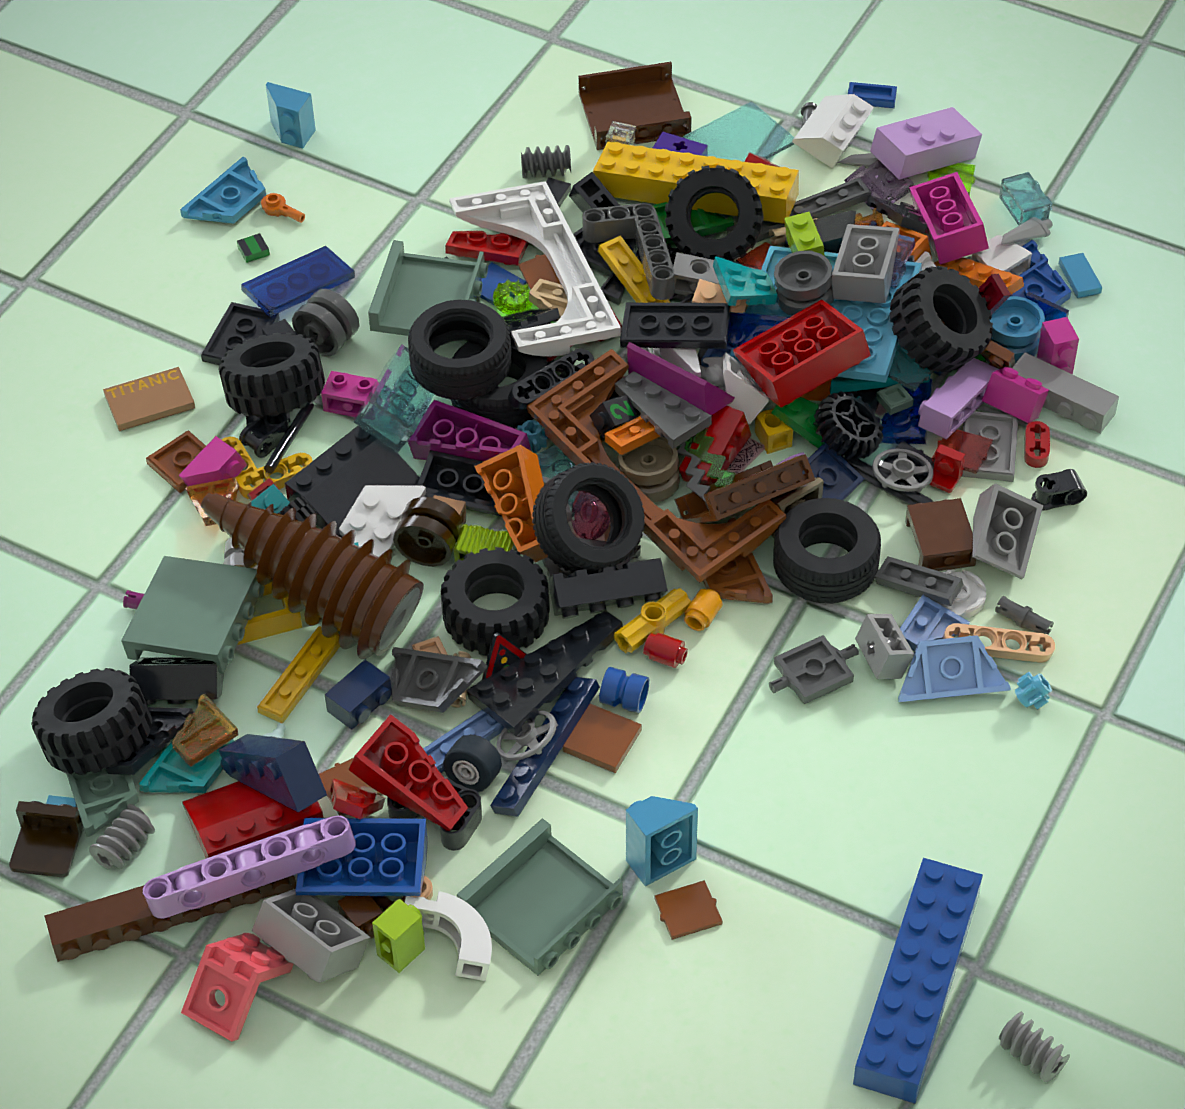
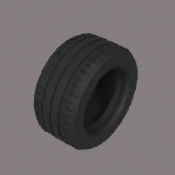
(464, 376)
(621, 504)

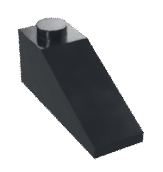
(591, 194)

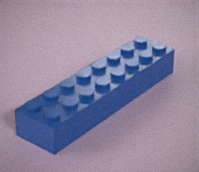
(918, 981)

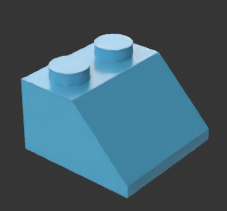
(291, 114)

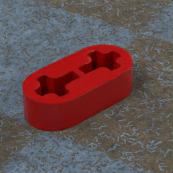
(1041, 444)

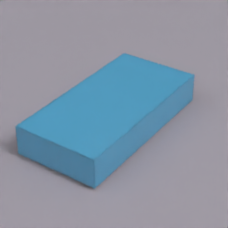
(1080, 275)

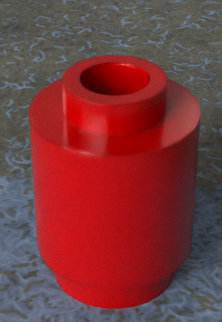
(665, 649)

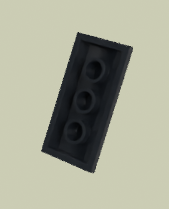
(456, 479)

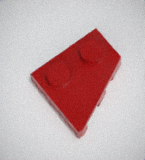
(355, 800)

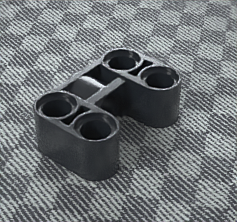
(465, 826)

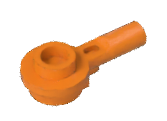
(275, 205)

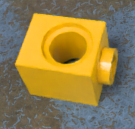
(772, 432)

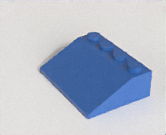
(385, 861)

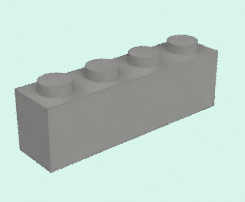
(1070, 394)

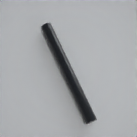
(288, 438)

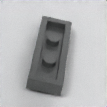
(919, 580)

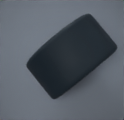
(472, 762)

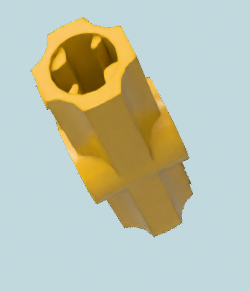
(653, 619)

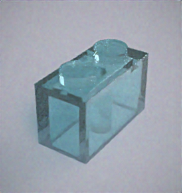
(1024, 198)

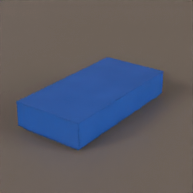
(874, 94)

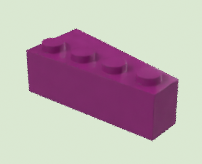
(462, 434)

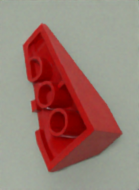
(404, 772)

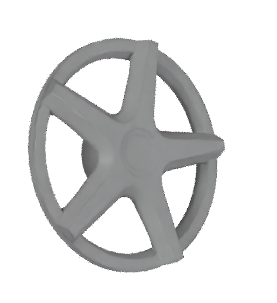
(902, 469)
(527, 737)

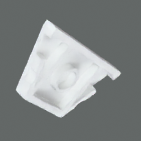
(378, 514)

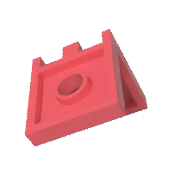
(236, 969)

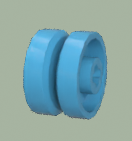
(1018, 326)

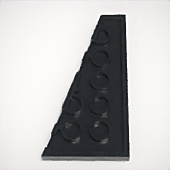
(540, 676)

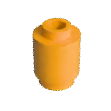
(703, 609)

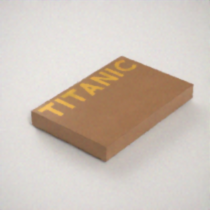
(149, 398)

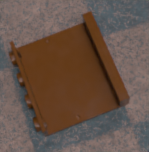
(633, 97)
(747, 490)

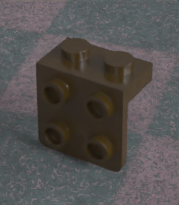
(46, 839)

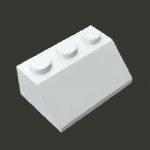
(833, 127)

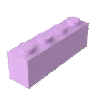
(956, 399)

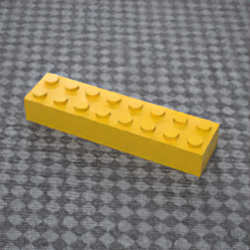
(652, 173)

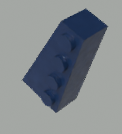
(275, 768)

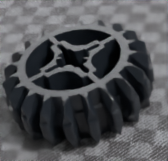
(848, 425)

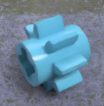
(535, 435)
(1033, 690)

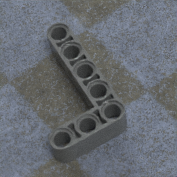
(636, 223)

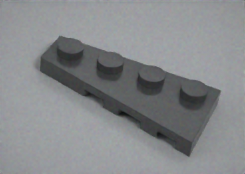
(666, 411)

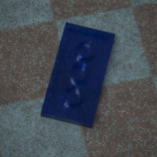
(297, 280)

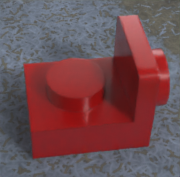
(947, 468)

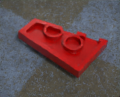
(496, 248)

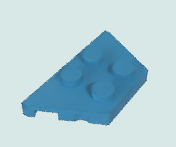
(227, 196)

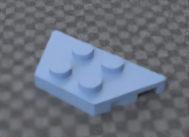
(951, 669)

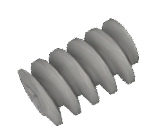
(120, 837)
(1032, 1048)

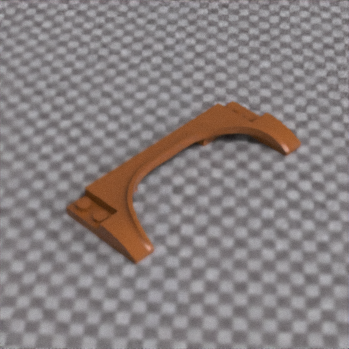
(688, 544)

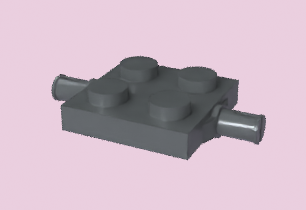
(814, 669)

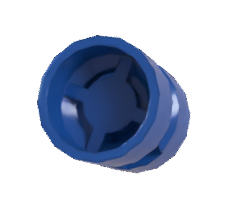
(623, 689)

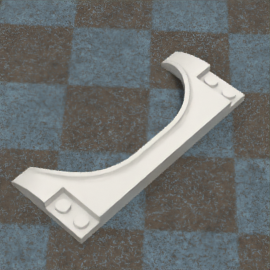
(535, 217)

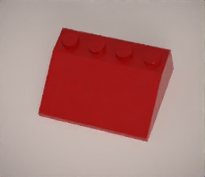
(803, 352)
(240, 816)

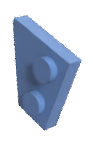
(928, 622)

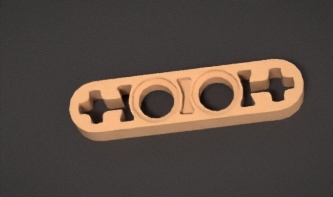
(999, 636)

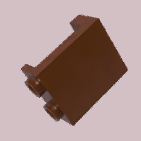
(942, 534)

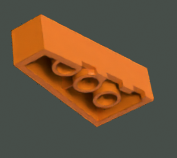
(514, 483)

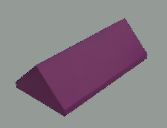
(677, 380)

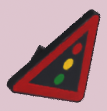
(501, 654)

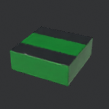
(253, 247)

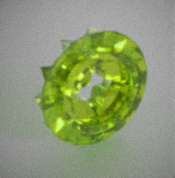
(507, 304)

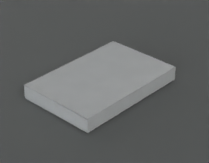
(1002, 453)

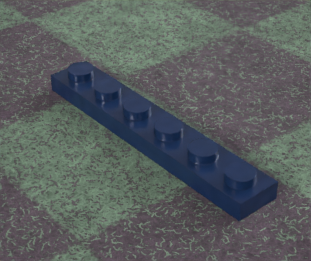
(531, 770)

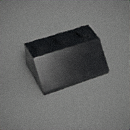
(176, 679)

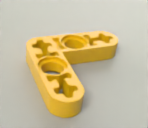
(255, 476)

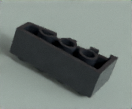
(607, 587)

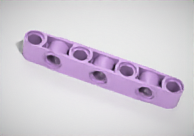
(249, 866)

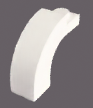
(463, 927)

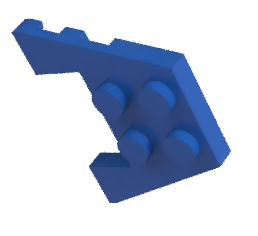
(1042, 280)

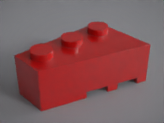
(730, 434)

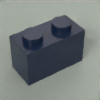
(358, 694)

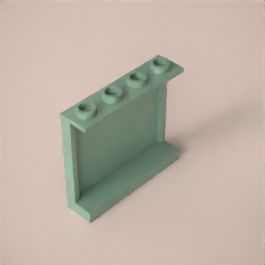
(418, 282)
(194, 611)
(540, 898)

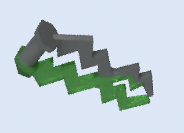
(701, 454)

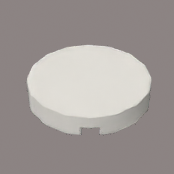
(971, 597)

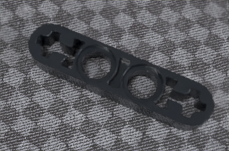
(549, 376)

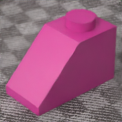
(213, 463)

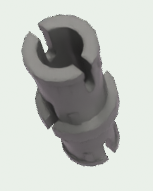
(1023, 616)

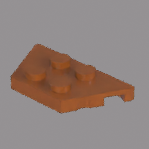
(740, 580)

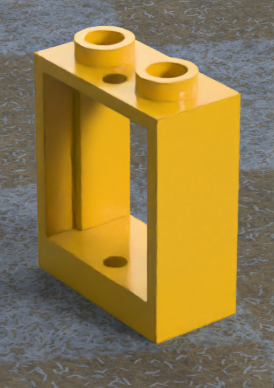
(271, 623)

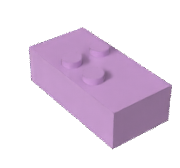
(925, 142)

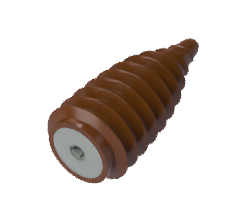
(323, 573)

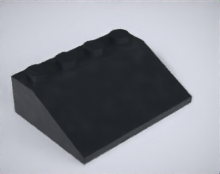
(343, 470)

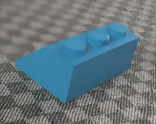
(660, 837)

